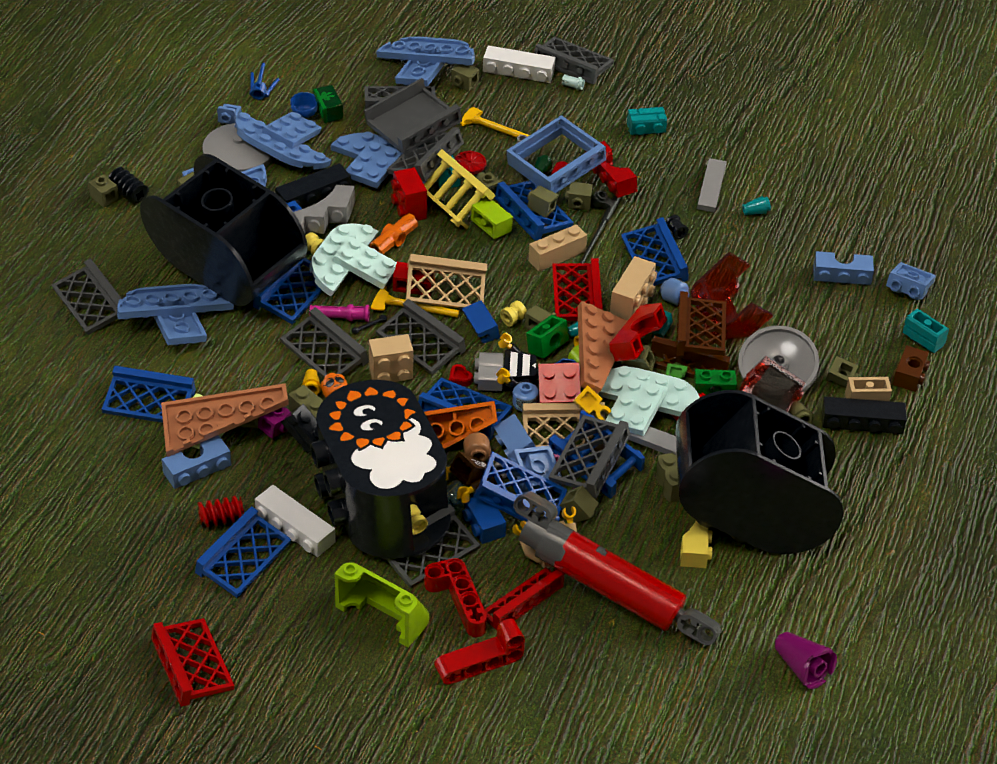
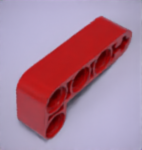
(454, 576)
(482, 656)

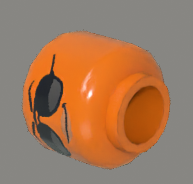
(332, 382)

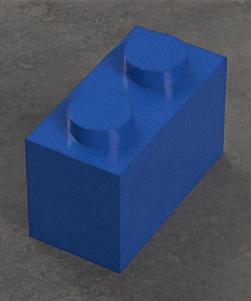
(485, 520)

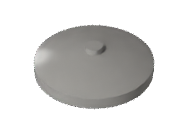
(233, 150)
(785, 347)

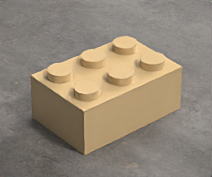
(633, 288)

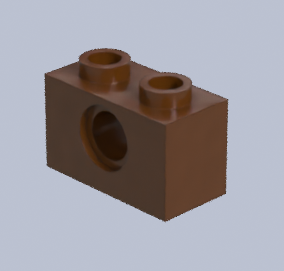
(911, 368)

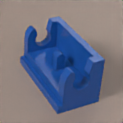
(481, 321)

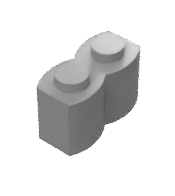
(488, 365)

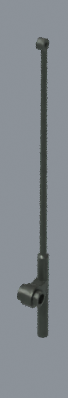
(599, 200)

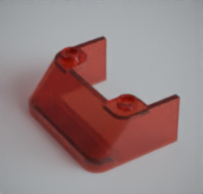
(721, 285)

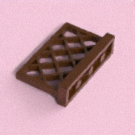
(686, 324)

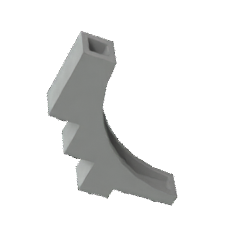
(332, 209)

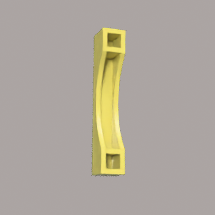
(695, 548)

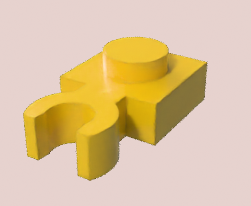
(589, 401)

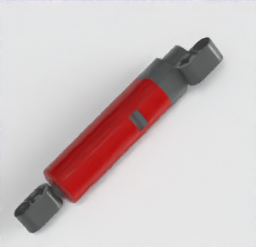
(608, 572)

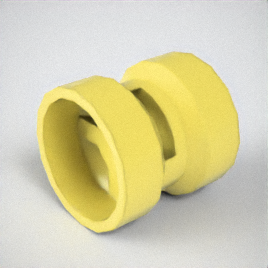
(313, 242)
(513, 313)
(419, 522)

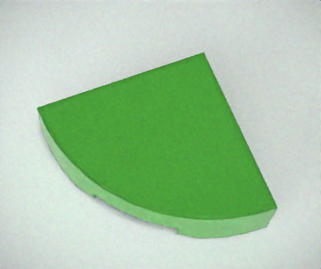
(677, 371)

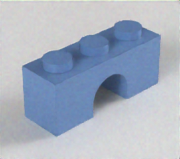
(828, 269)
(183, 470)

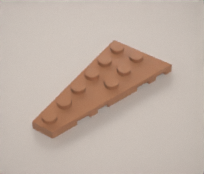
(595, 333)
(204, 417)

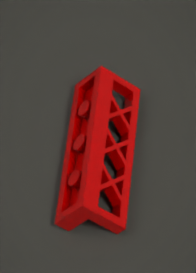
(528, 599)

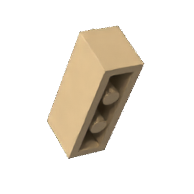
(557, 247)

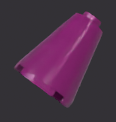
(806, 658)

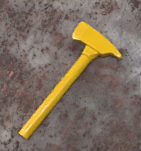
(473, 116)
(383, 299)

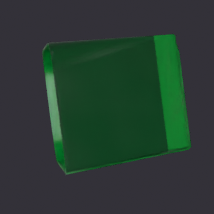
(327, 101)

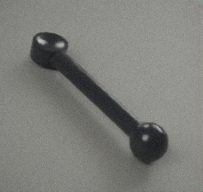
(382, 318)

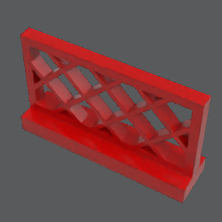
(590, 278)
(175, 669)

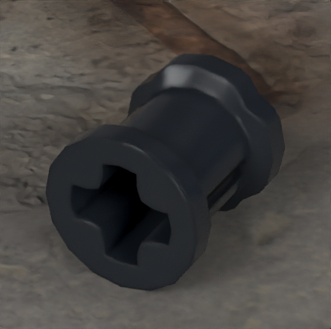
(677, 227)

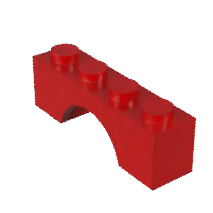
(618, 180)
(627, 342)

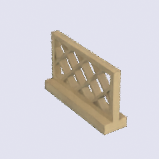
(445, 266)
(559, 412)

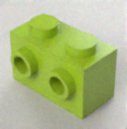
(491, 218)

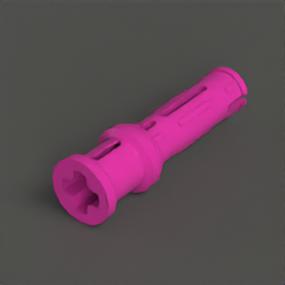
(350, 312)

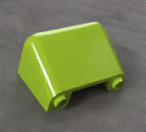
(360, 586)

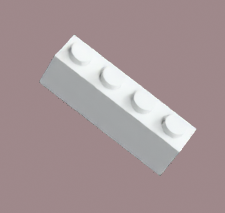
(519, 64)
(295, 521)

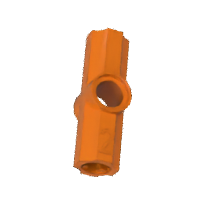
(394, 234)

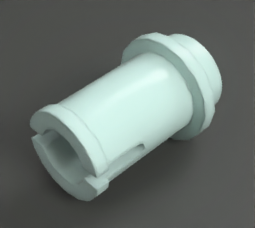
(574, 82)

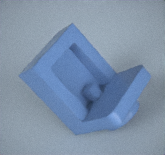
(228, 113)

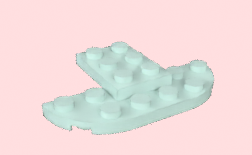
(347, 251)
(642, 394)

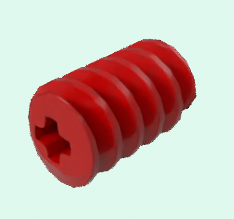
(220, 511)

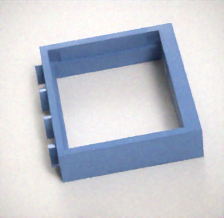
(593, 157)

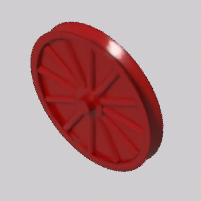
(471, 161)

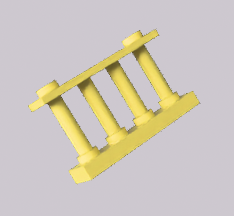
(469, 182)

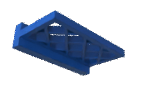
(530, 222)
(668, 250)
(273, 293)
(152, 383)
(429, 401)
(501, 498)
(227, 543)

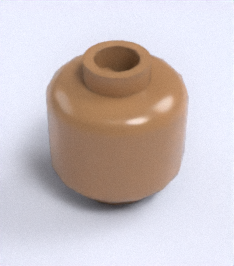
(477, 446)

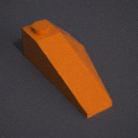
(458, 422)

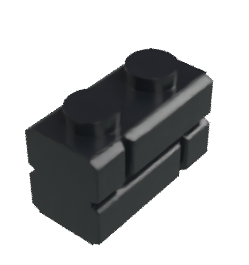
(302, 426)

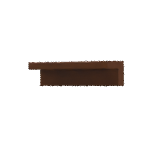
(666, 350)

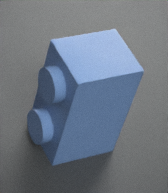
(512, 435)

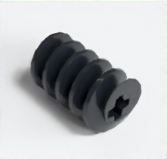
(129, 185)

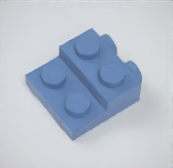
(910, 281)
(536, 459)

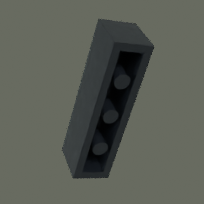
(314, 187)
(863, 415)

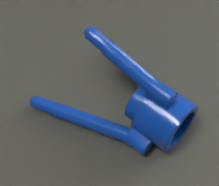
(259, 89)

